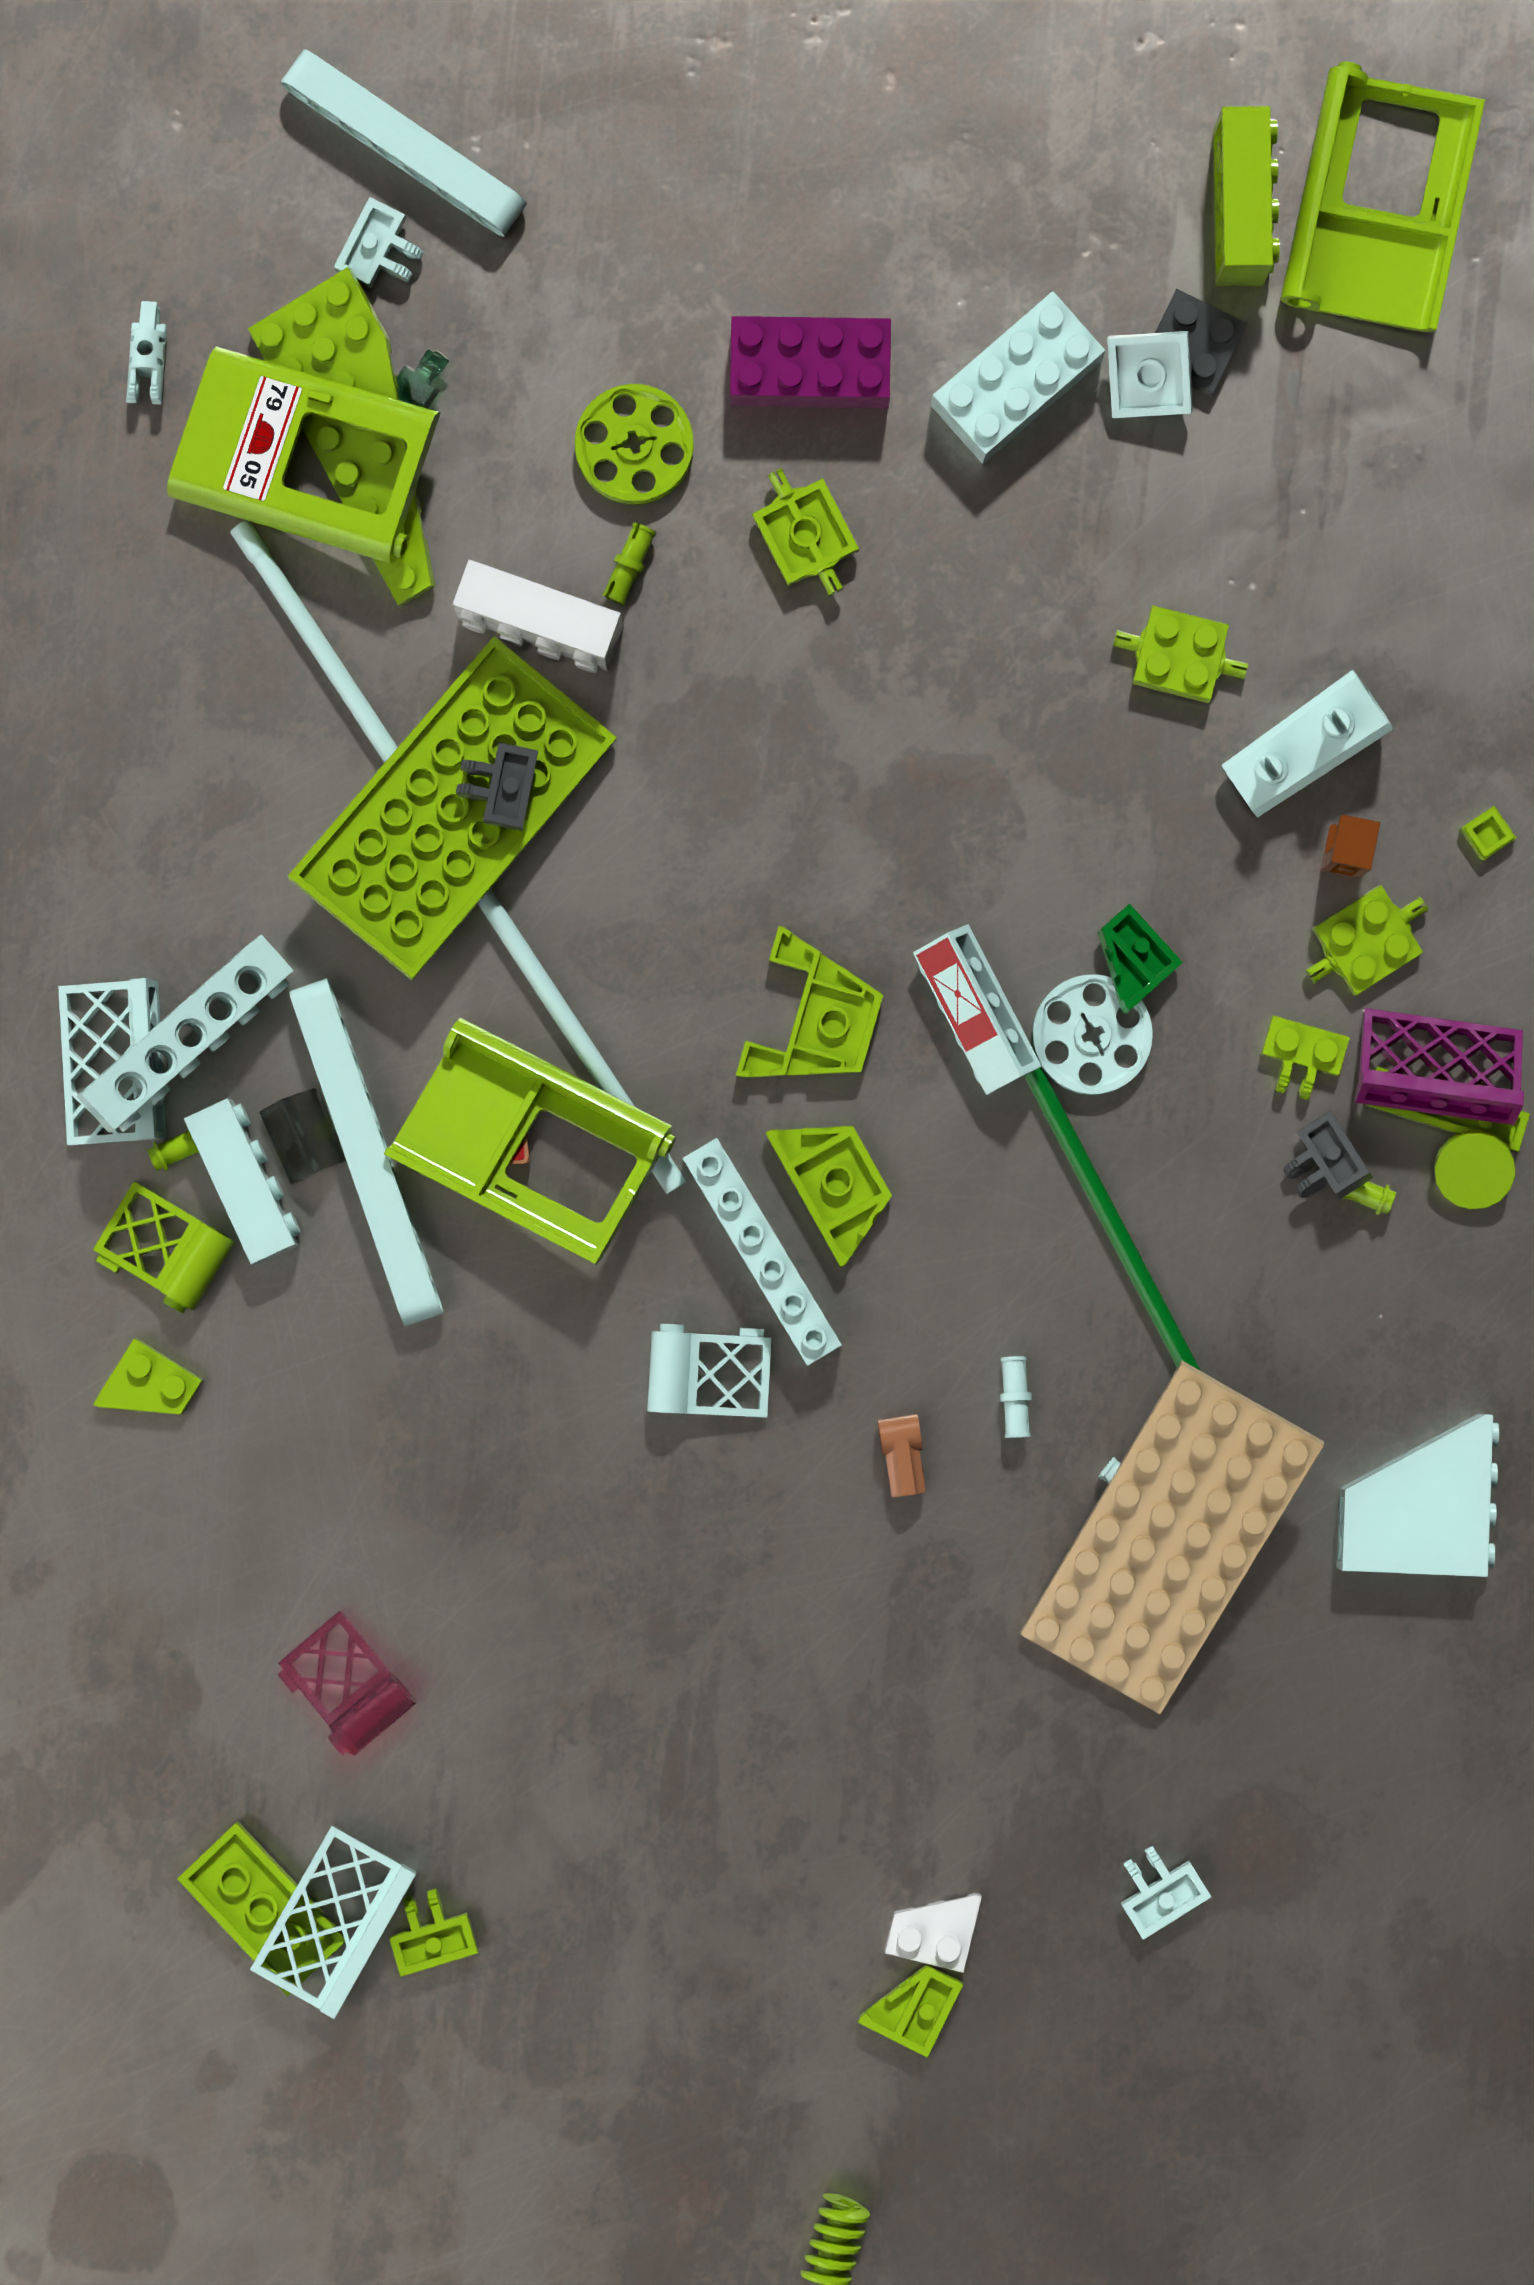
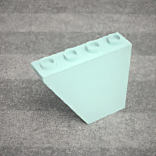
(1425, 1507)

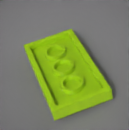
(248, 1894)

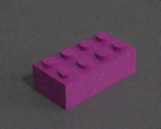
(810, 362)

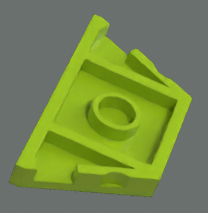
(834, 1182)

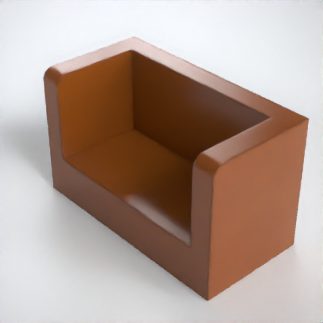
(1350, 846)

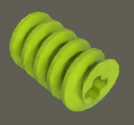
(838, 2241)

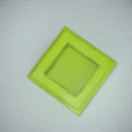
(1487, 833)

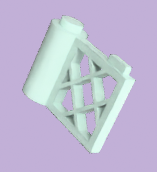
(675, 1371)

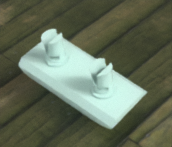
(1308, 744)

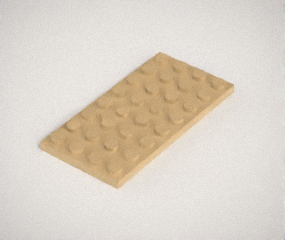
(1172, 1537)

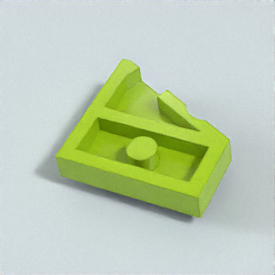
(148, 1383)
(914, 2009)

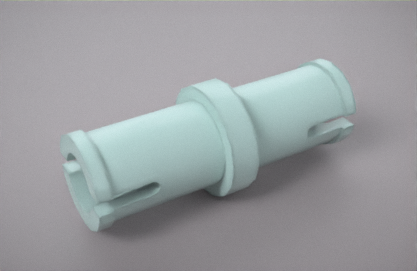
(1015, 1397)

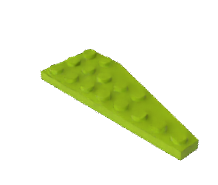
(342, 340)

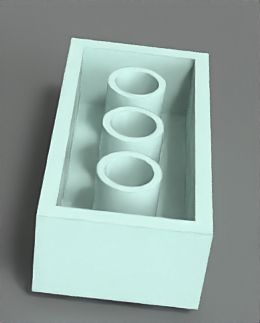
(1017, 377)

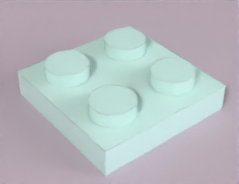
(1150, 374)

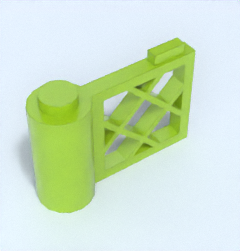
(190, 1265)

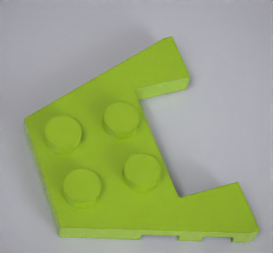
(831, 1021)

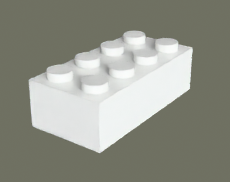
(537, 616)

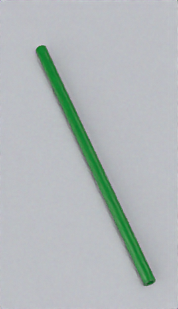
(1109, 1218)

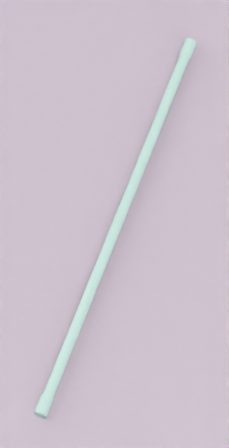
(259, 555)

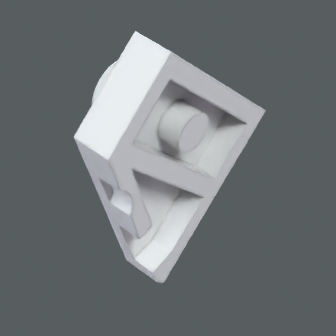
(935, 1933)

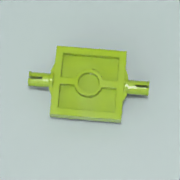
(805, 532)
(1180, 654)
(1367, 940)

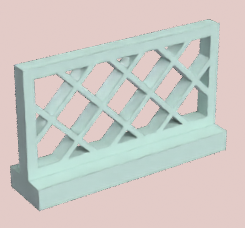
(143, 1016)
(363, 1940)

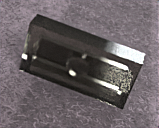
(303, 1135)

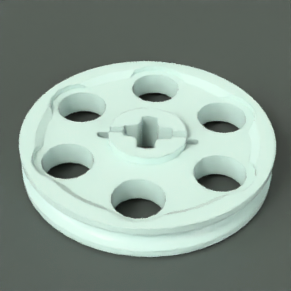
(1081, 1052)

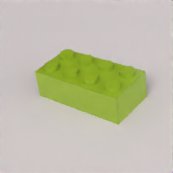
(1244, 196)

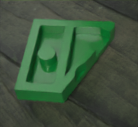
(1135, 957)

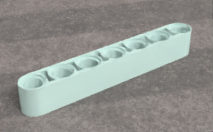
(403, 143)

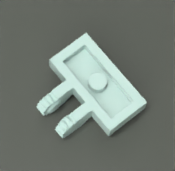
(371, 243)
(1165, 1898)

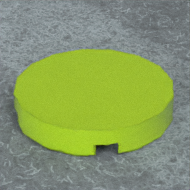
(1474, 1169)

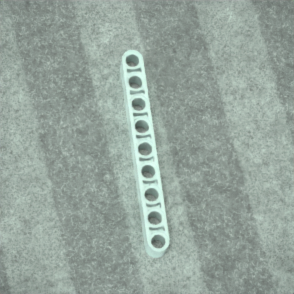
(364, 1152)

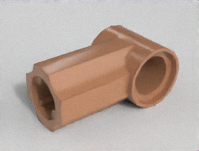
(902, 1445)

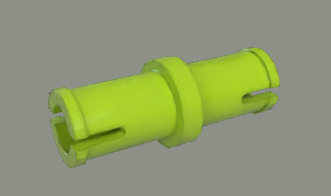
(629, 563)

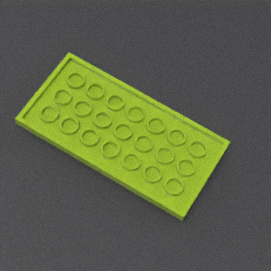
(416, 855)

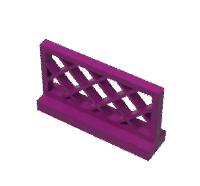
(1439, 1092)

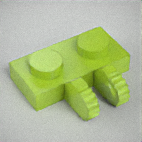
(1304, 1047)
(432, 1943)

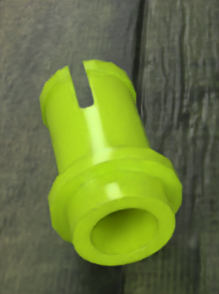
(172, 1151)
(1373, 1196)

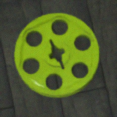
(639, 424)

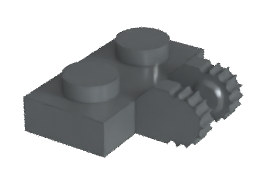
(508, 787)
(1334, 1155)

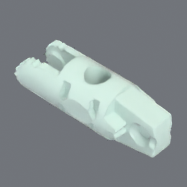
(147, 336)

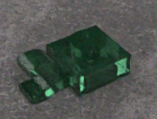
(416, 384)

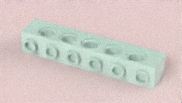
(257, 960)
(762, 1251)

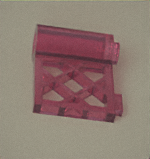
(366, 1711)

